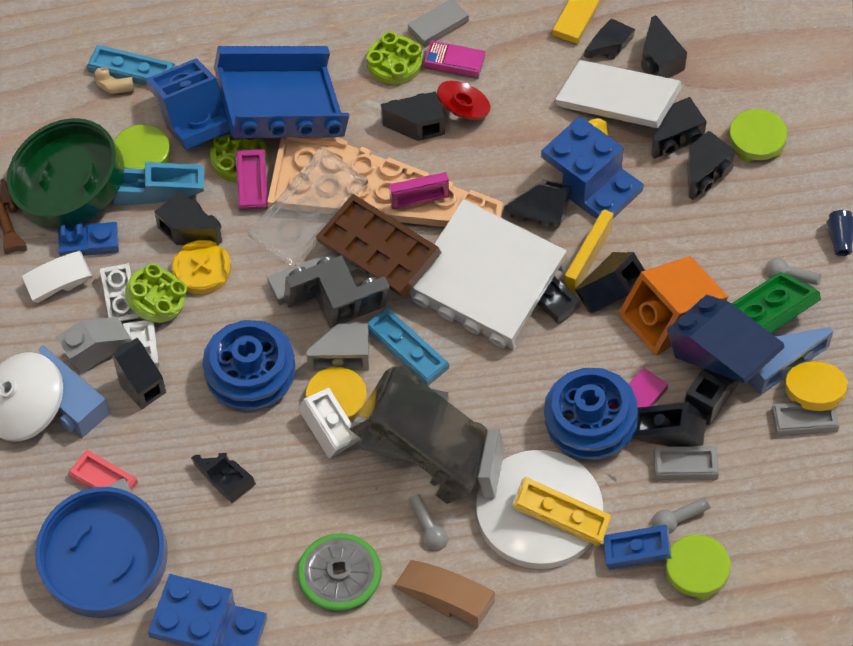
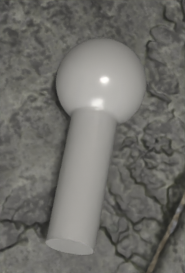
(778, 265)
(671, 519)
(434, 537)

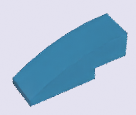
(159, 183)

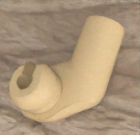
(111, 84)

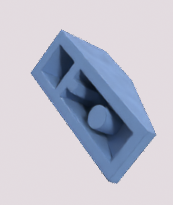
(798, 349)
(81, 405)

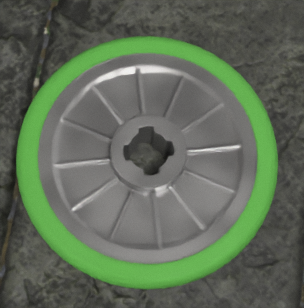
(341, 590)

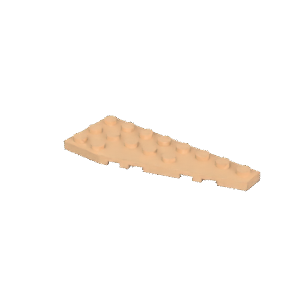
(298, 151)

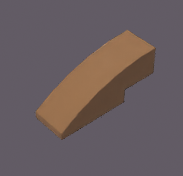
(446, 592)

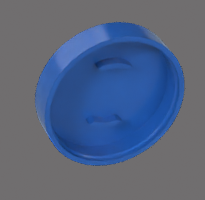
(101, 552)

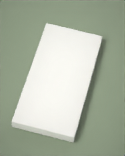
(618, 93)

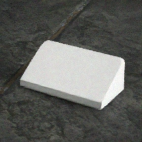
(328, 422)

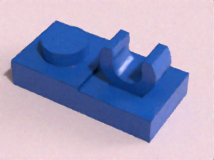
(89, 239)
(637, 546)

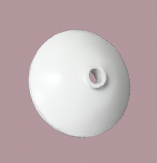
(33, 395)

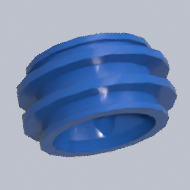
(252, 348)
(573, 395)

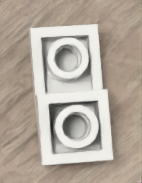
(56, 275)
(114, 284)

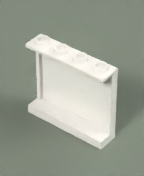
(488, 274)

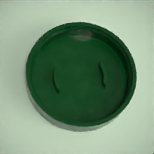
(65, 173)

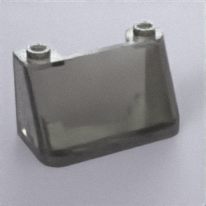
(424, 430)

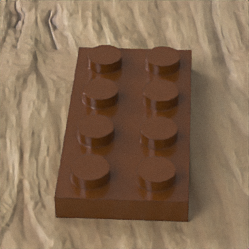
(378, 244)

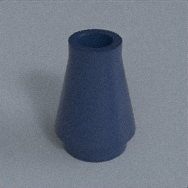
(841, 231)

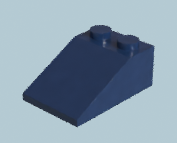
(723, 340)

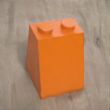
(663, 297)

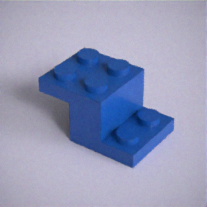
(190, 103)
(593, 168)
(204, 616)

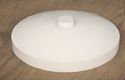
(525, 538)

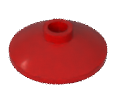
(463, 100)

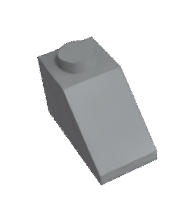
(93, 341)
(341, 347)

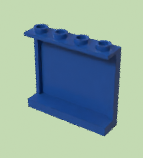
(278, 92)

